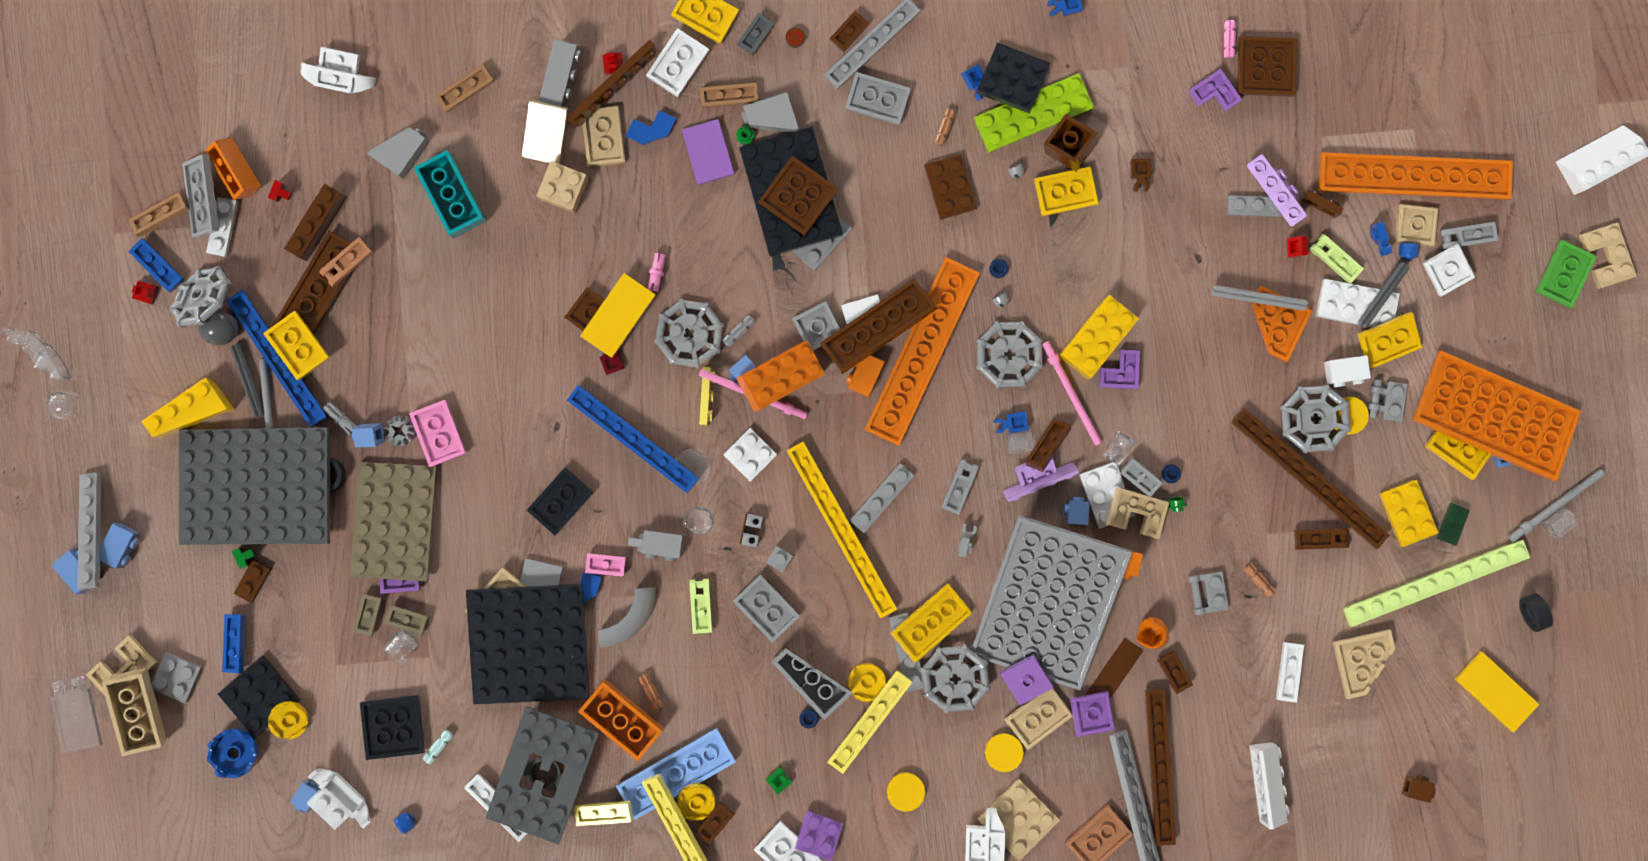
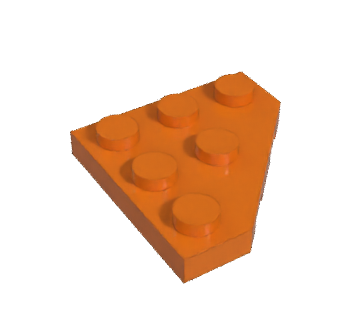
(1279, 326)

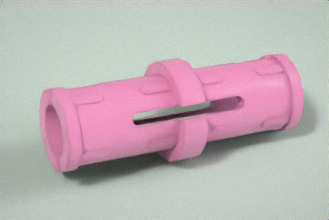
(656, 272)

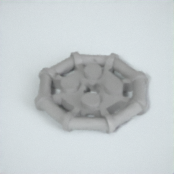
(199, 295)
(690, 322)
(1017, 362)
(1323, 410)
(948, 687)

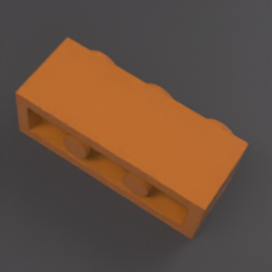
(233, 168)

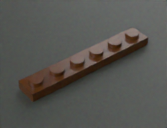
(607, 88)

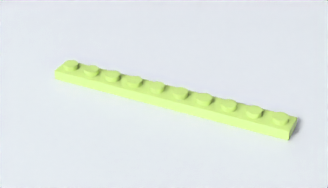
(1436, 583)

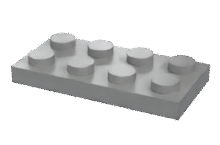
(200, 196)

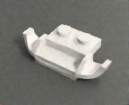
(337, 72)
(337, 799)
(987, 841)

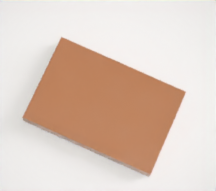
(1099, 836)

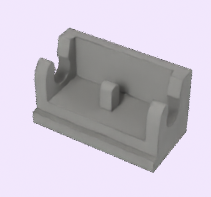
(1141, 476)

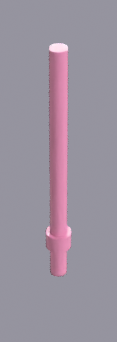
(1054, 360)
(787, 407)

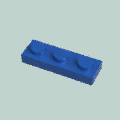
(156, 265)
(233, 643)

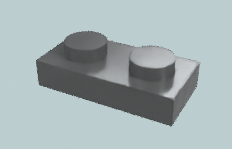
(755, 34)

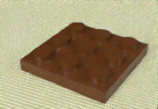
(1267, 66)
(798, 196)

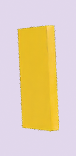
(618, 315)
(931, 623)
(1496, 692)

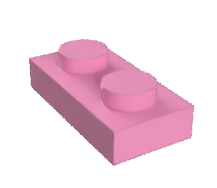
(605, 564)

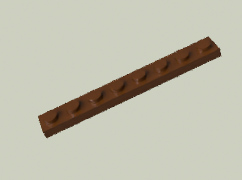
(1160, 767)

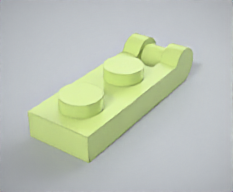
(1336, 259)
(701, 606)

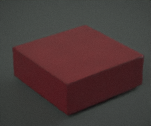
(613, 364)

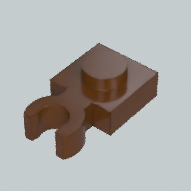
(1140, 170)

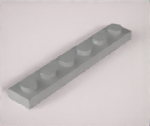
(872, 43)
(89, 531)

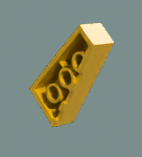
(190, 408)

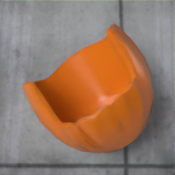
(1153, 633)

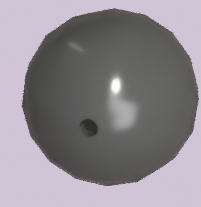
(219, 328)

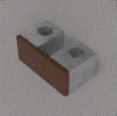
(746, 536)

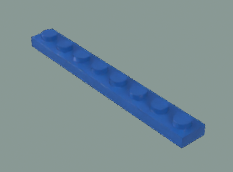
(296, 389)
(633, 439)

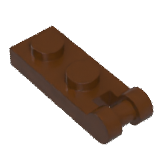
(1320, 538)

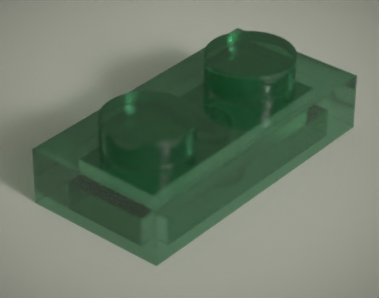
(1453, 524)

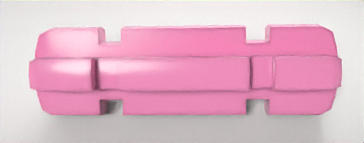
(1229, 38)

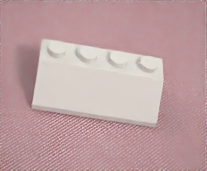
(1602, 159)
(1268, 784)

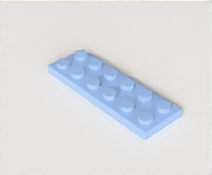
(683, 767)

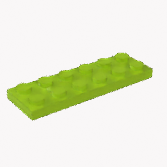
(1008, 125)

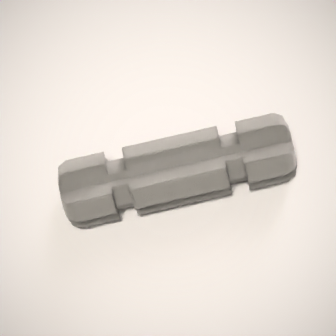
(738, 331)

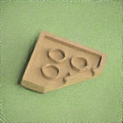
(1362, 660)

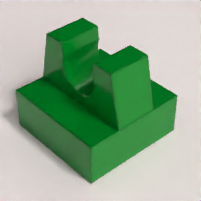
(243, 557)
(779, 780)

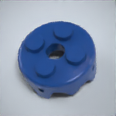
(223, 762)

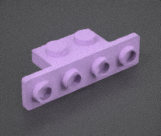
(1278, 189)
(1033, 480)

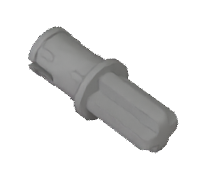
(339, 417)

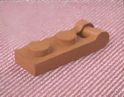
(346, 261)

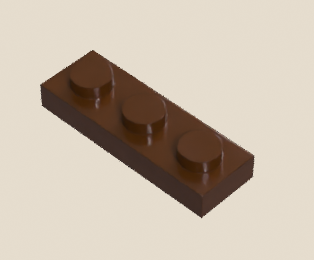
(1048, 445)

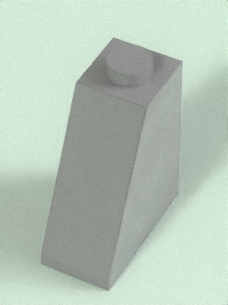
(771, 114)
(400, 151)

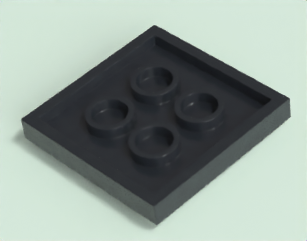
(1013, 78)
(256, 694)
(392, 727)

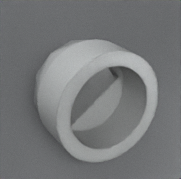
(1016, 171)
(1001, 300)

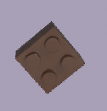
(1071, 142)

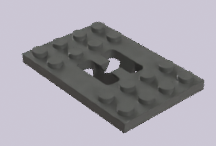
(557, 743)

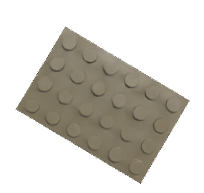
(393, 521)

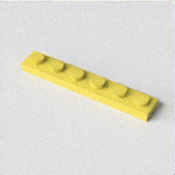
(869, 721)
(673, 818)

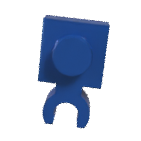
(1067, 7)
(973, 78)
(1379, 235)
(1015, 423)

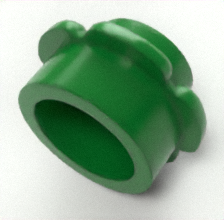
(745, 130)
(1177, 504)

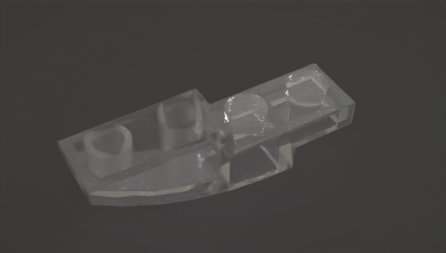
(41, 352)

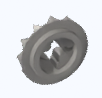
(408, 429)

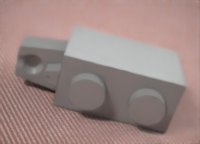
(658, 544)

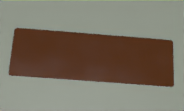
(1116, 668)

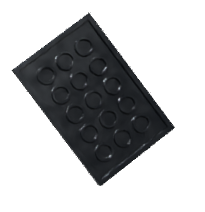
(763, 164)

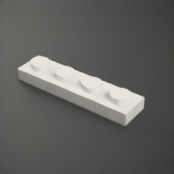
(483, 793)

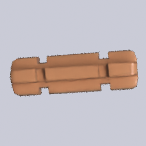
(944, 127)
(1260, 581)
(651, 691)

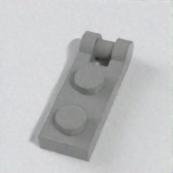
(1470, 235)
(959, 487)

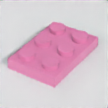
(437, 433)

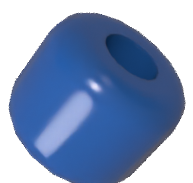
(1408, 251)
(405, 822)

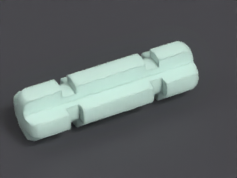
(438, 746)

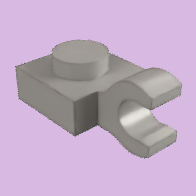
(964, 545)

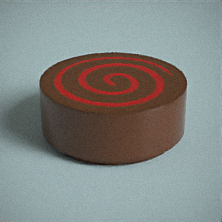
(795, 37)

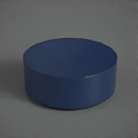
(998, 268)
(808, 718)

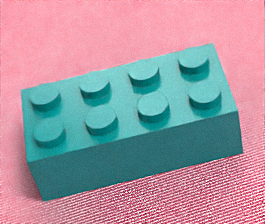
(450, 194)

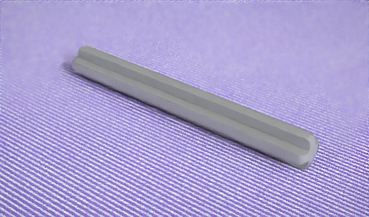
(1258, 297)

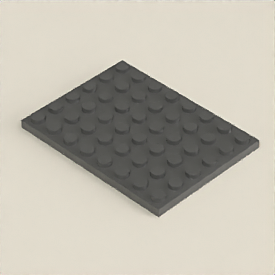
(254, 486)

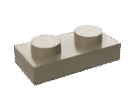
(367, 614)
(406, 619)

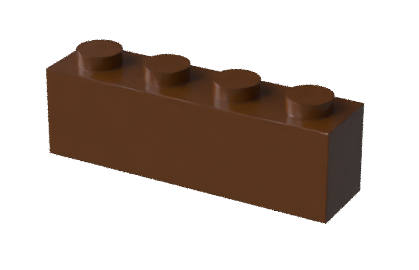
(315, 222)

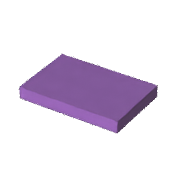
(708, 152)

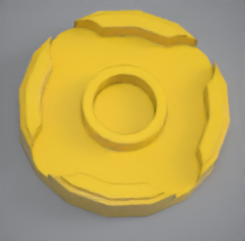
(1357, 413)
(866, 681)
(288, 720)
(1004, 752)
(905, 791)
(696, 801)

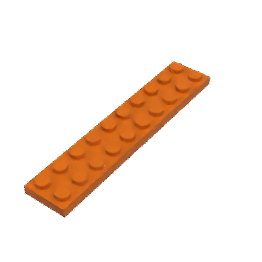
(1415, 176)
(922, 353)

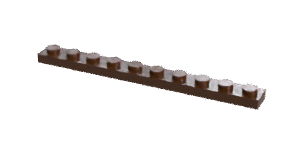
(1310, 478)

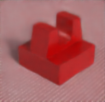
(612, 62)
(277, 191)
(1297, 246)
(144, 292)

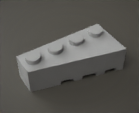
(560, 72)
(815, 687)

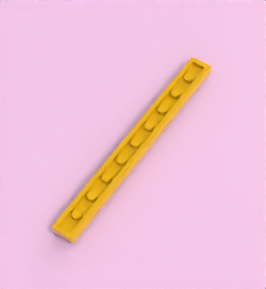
(841, 530)

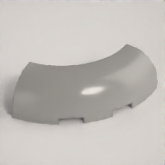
(635, 619)

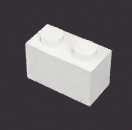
(1347, 370)

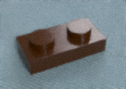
(849, 31)
(1316, 200)
(252, 581)
(1174, 672)
(714, 823)

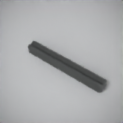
(1383, 295)
(247, 380)

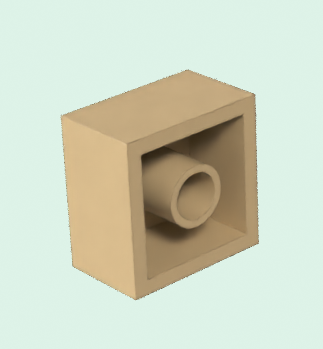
(562, 187)

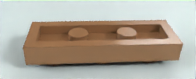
(464, 88)
(729, 95)
(158, 214)

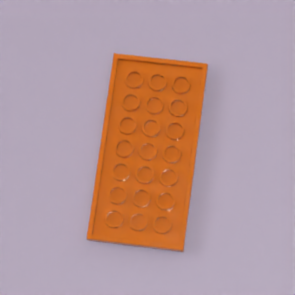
(1497, 415)

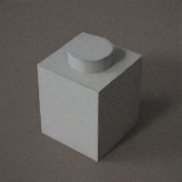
(779, 558)

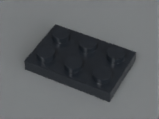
(560, 501)

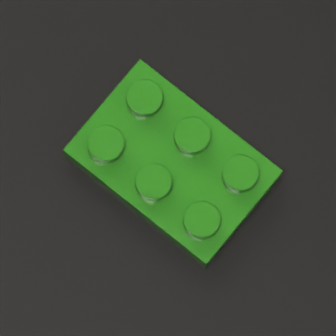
(1566, 274)

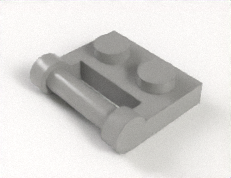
(1214, 593)

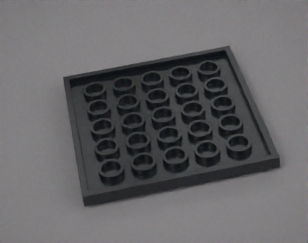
(527, 644)

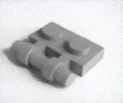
(1393, 401)

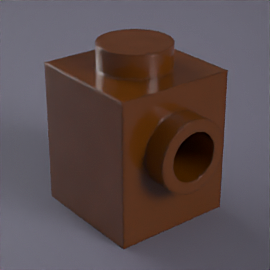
(1419, 788)

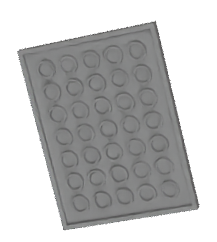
(1050, 600)

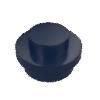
(1171, 473)

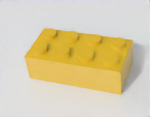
(1098, 337)

